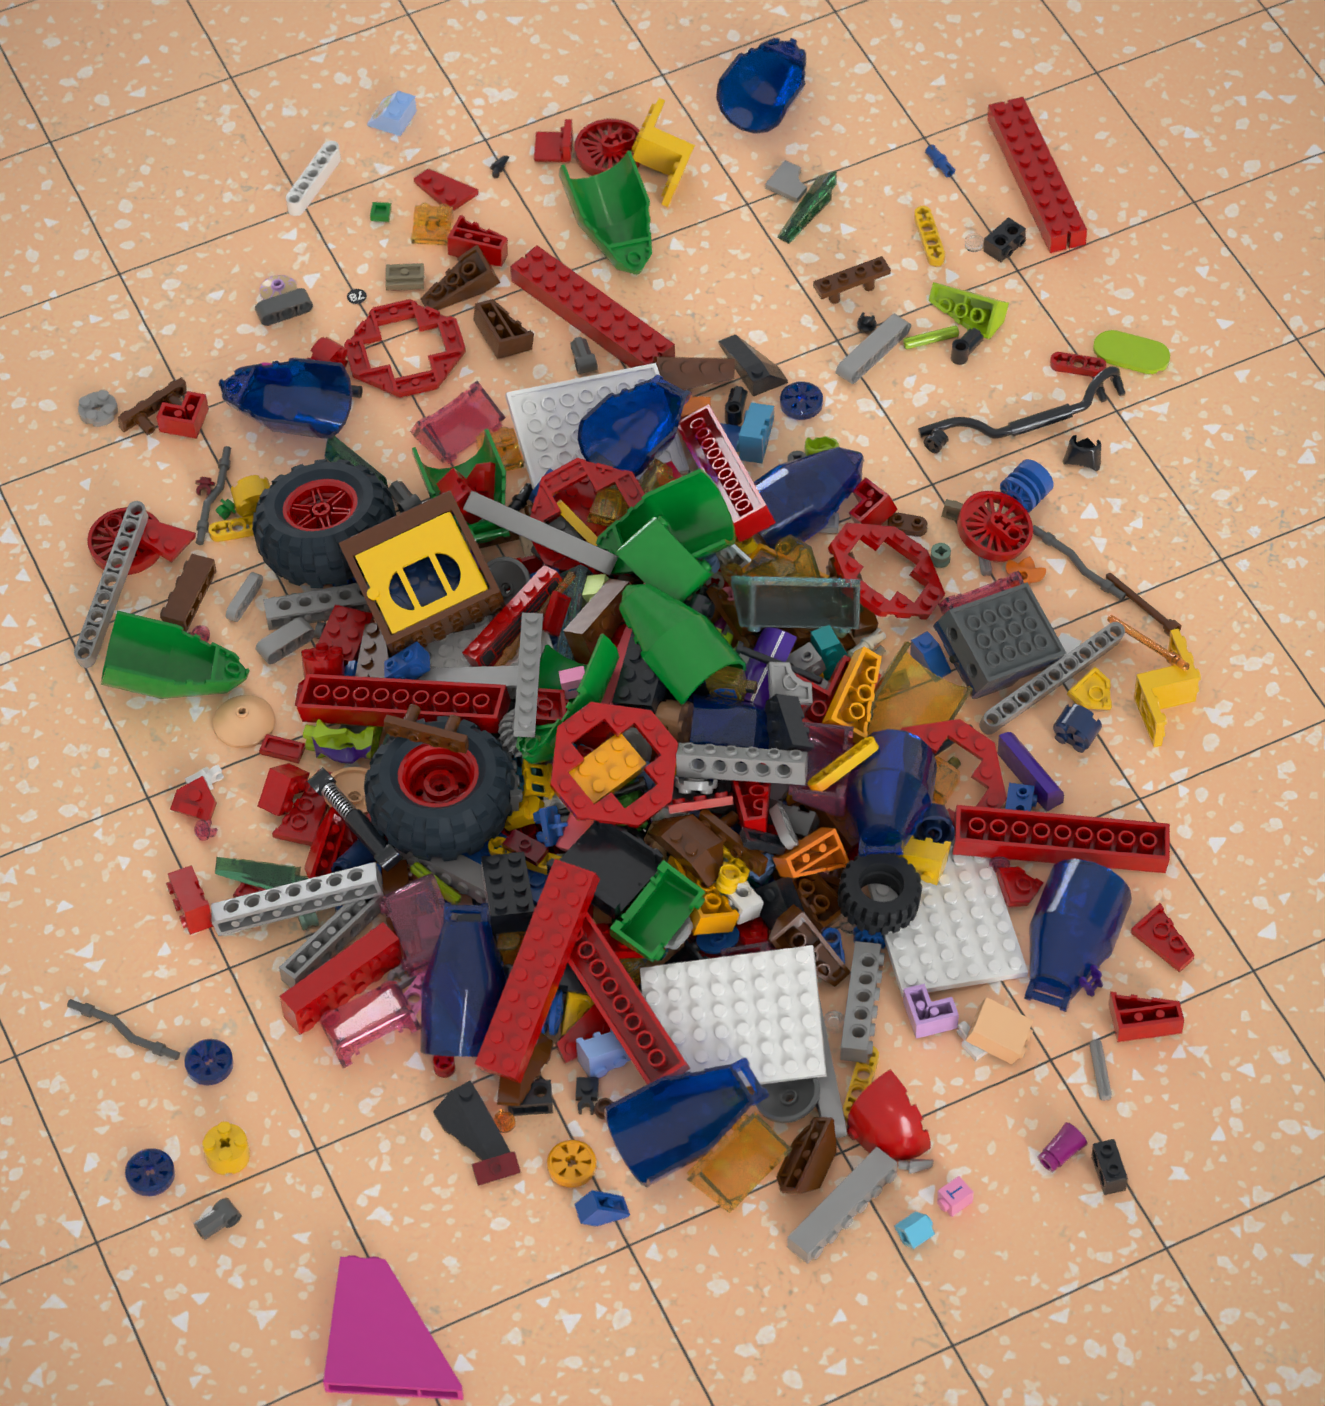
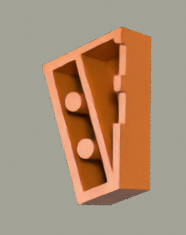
(813, 854)

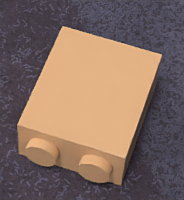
(1000, 1031)

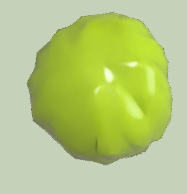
(819, 444)

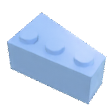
(600, 1054)

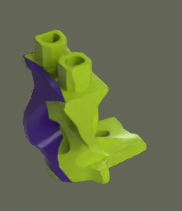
(335, 743)

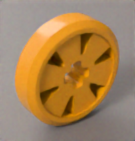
(577, 1174)

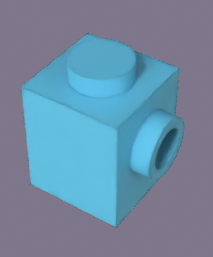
(915, 1229)

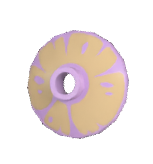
(276, 285)

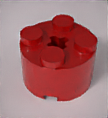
(329, 350)
(323, 660)

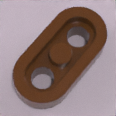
(907, 524)

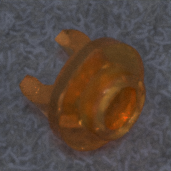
(504, 1121)

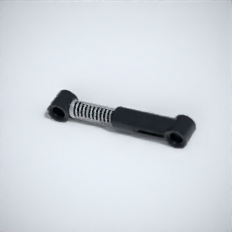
(356, 820)

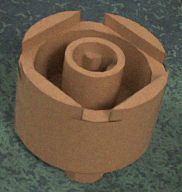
(677, 718)

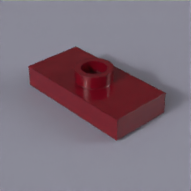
(519, 842)
(496, 1168)

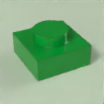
(380, 212)

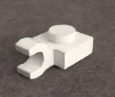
(212, 776)
(975, 1052)

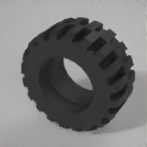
(877, 915)

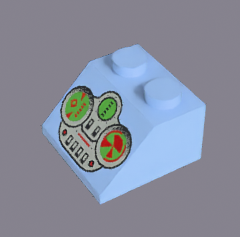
(394, 113)

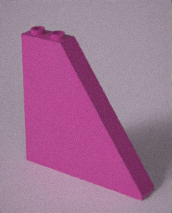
(381, 1340)

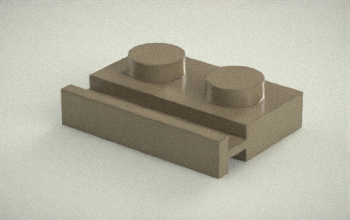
(404, 276)

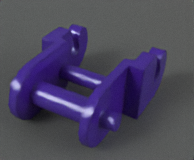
(1096, 978)

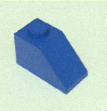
(929, 654)
(601, 1208)

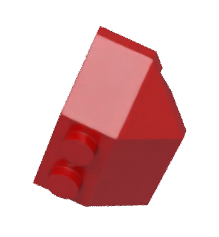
(329, 843)

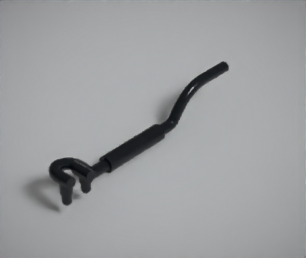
(1040, 419)

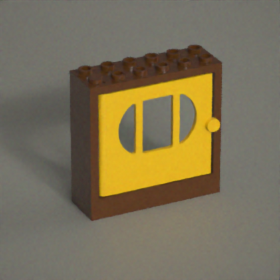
(405, 540)

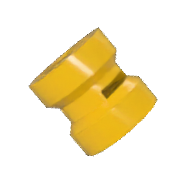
(728, 879)

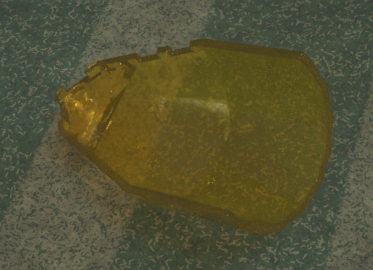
(913, 695)

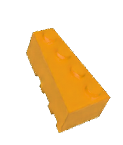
(855, 694)
(715, 913)

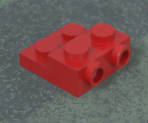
(550, 706)

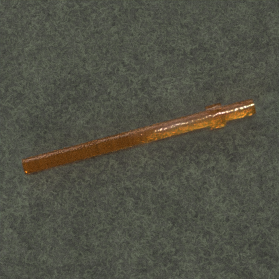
(510, 651)
(1171, 657)

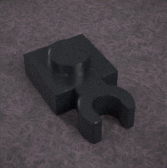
(586, 1092)

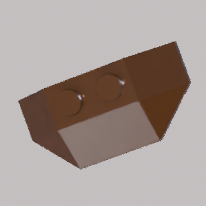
(691, 846)
(810, 1158)

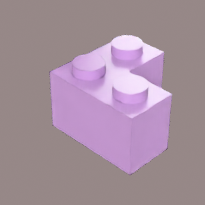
(928, 1016)

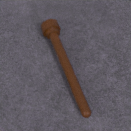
(1168, 624)

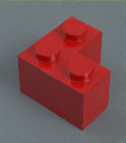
(184, 419)
(874, 504)
(280, 788)

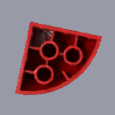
(888, 1120)

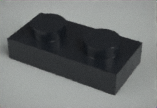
(762, 841)

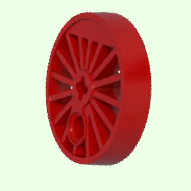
(605, 148)
(111, 522)
(999, 528)

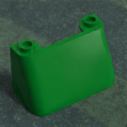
(664, 561)
(658, 912)

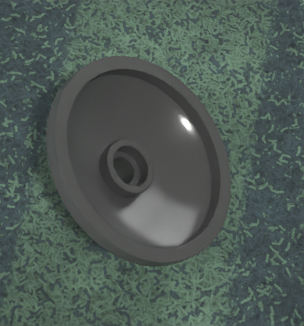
(508, 574)
(778, 1109)

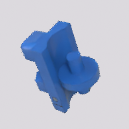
(551, 825)

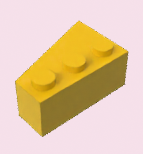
(927, 858)

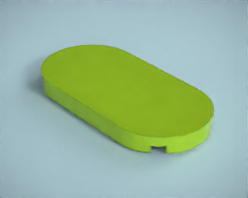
(1131, 351)

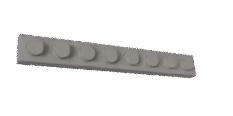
(528, 675)

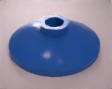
(715, 942)

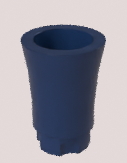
(355, 856)

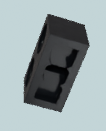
(1004, 240)
(532, 1103)
(1109, 1167)

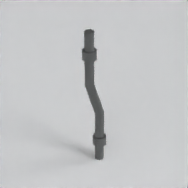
(203, 524)
(1106, 585)
(90, 1011)

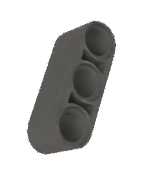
(283, 306)

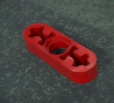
(1072, 358)

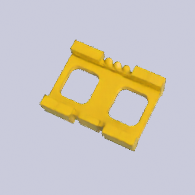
(530, 779)

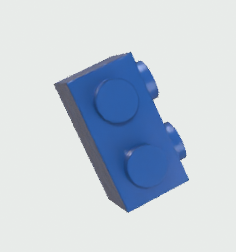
(408, 663)
(1021, 797)

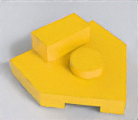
(1092, 691)
(525, 814)
(574, 1008)

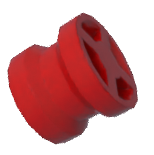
(446, 1071)

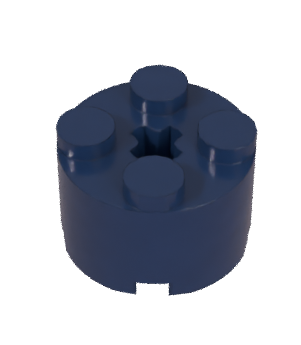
(1076, 727)
(935, 825)

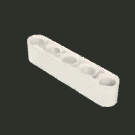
(313, 178)

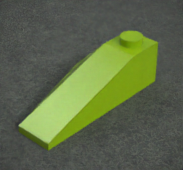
(969, 308)

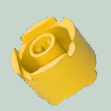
(247, 494)
(226, 1148)

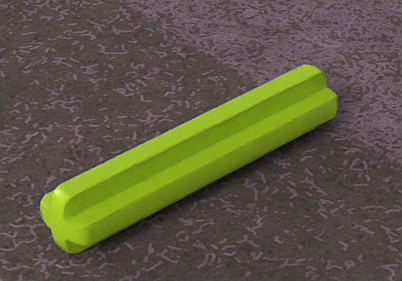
(931, 337)
(446, 891)

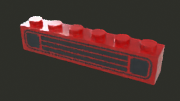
(506, 626)

